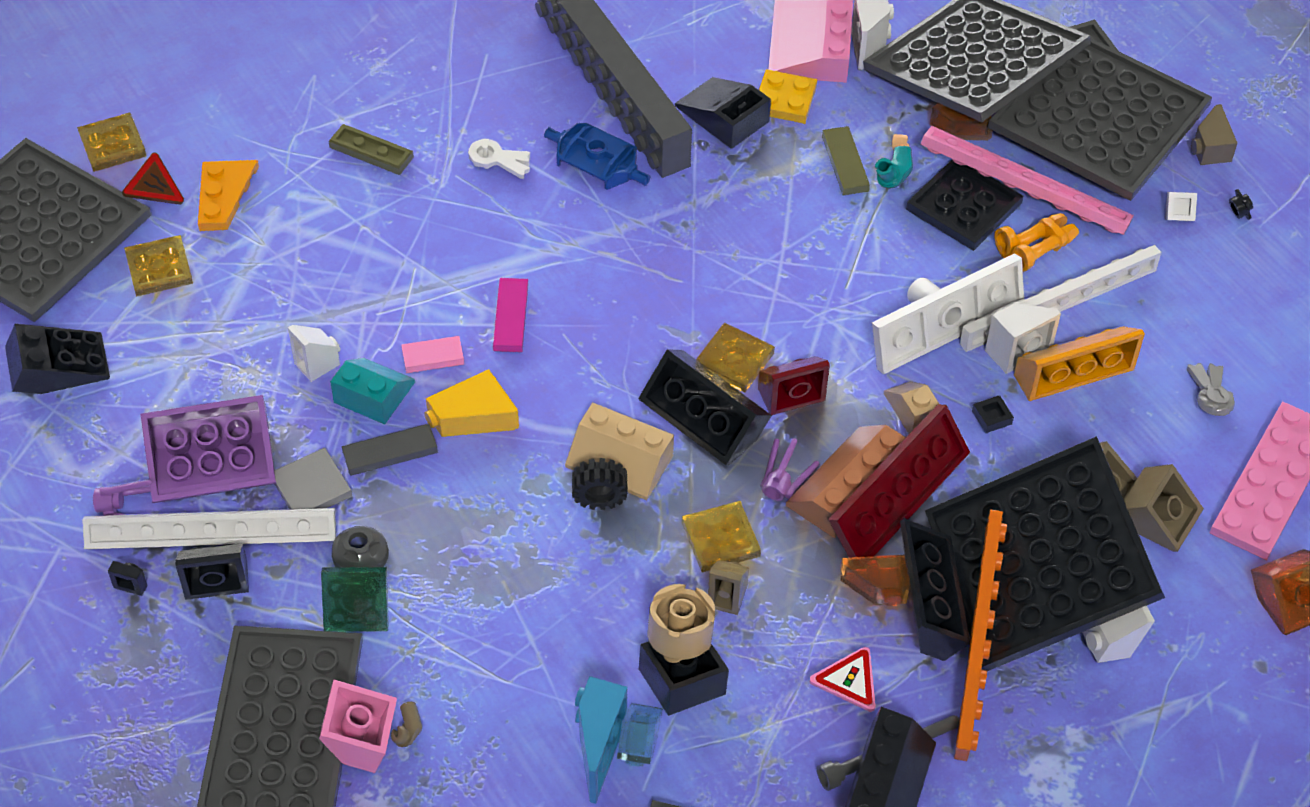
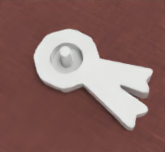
(489, 153)

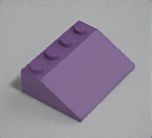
(208, 448)

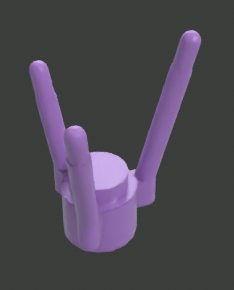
(777, 484)
(111, 498)

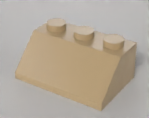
(634, 444)

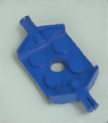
(613, 164)

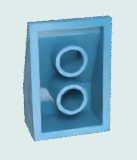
(600, 722)

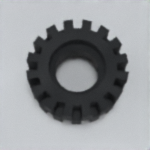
(599, 484)

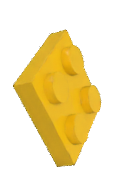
(789, 95)

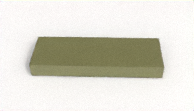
(371, 149)
(845, 160)

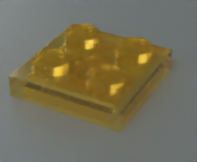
(111, 142)
(158, 265)
(736, 356)
(721, 535)

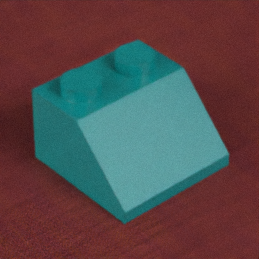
(369, 388)

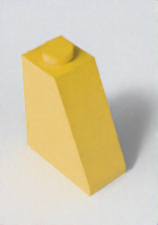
(472, 408)

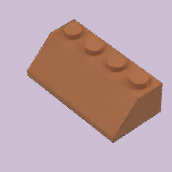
(843, 474)

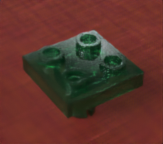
(355, 598)

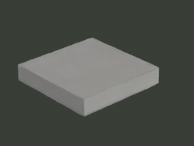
(312, 482)

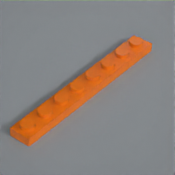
(980, 647)

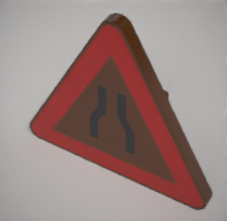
(153, 183)

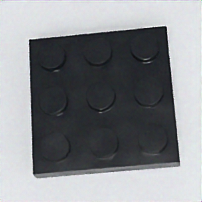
(964, 203)

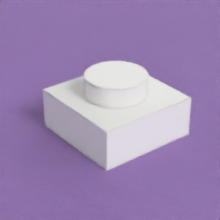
(1181, 206)

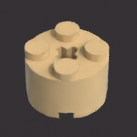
(681, 622)

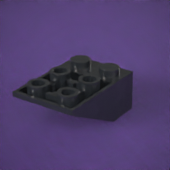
(727, 109)
(54, 358)

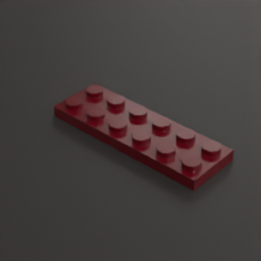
(900, 484)

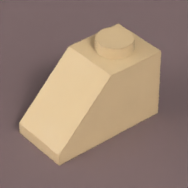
(911, 403)

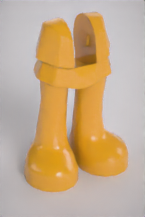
(1049, 229)

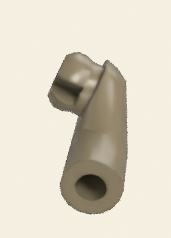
(411, 727)

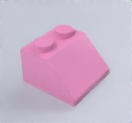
(357, 725)

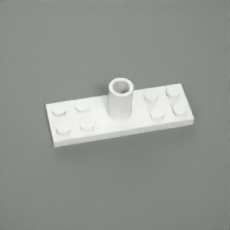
(939, 314)

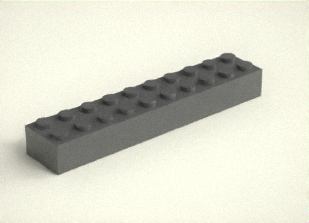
(621, 82)

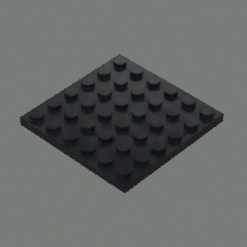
(1065, 551)

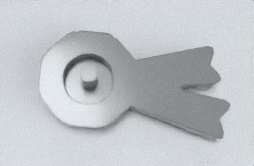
(1213, 396)

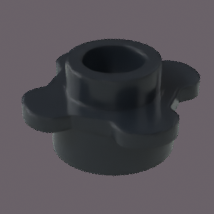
(1241, 205)

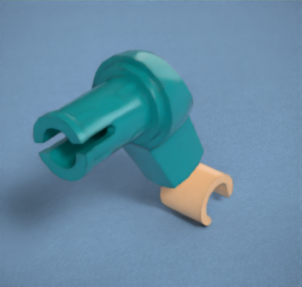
(894, 172)

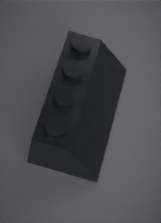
(704, 406)
(934, 590)
(892, 763)

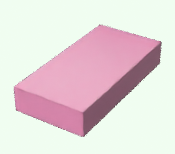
(432, 354)

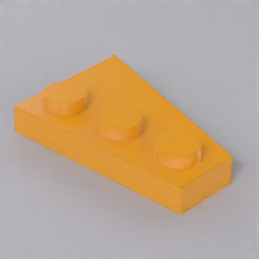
(221, 191)

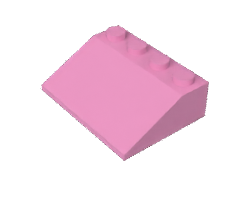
(812, 38)

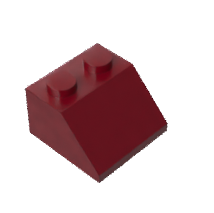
(794, 384)

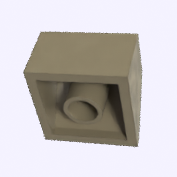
(1163, 506)

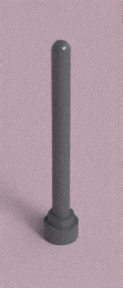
(832, 774)

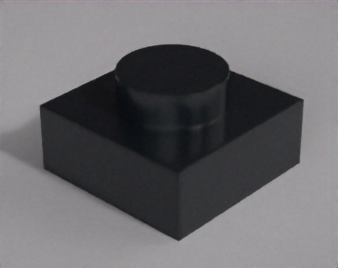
(992, 414)
(127, 577)

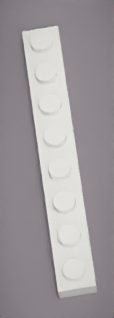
(1074, 291)
(209, 528)

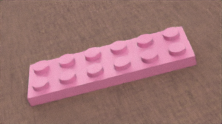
(1268, 485)

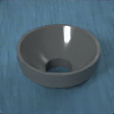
(373, 554)

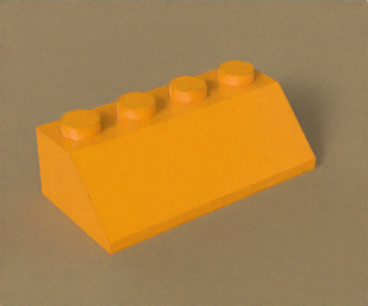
(1078, 362)

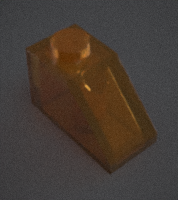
(959, 124)
(877, 578)

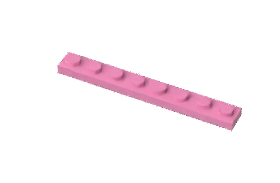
(1032, 182)

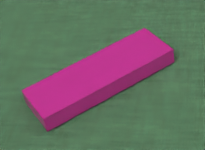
(510, 315)

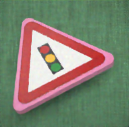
(849, 679)

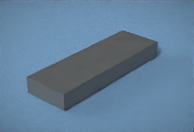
(389, 449)

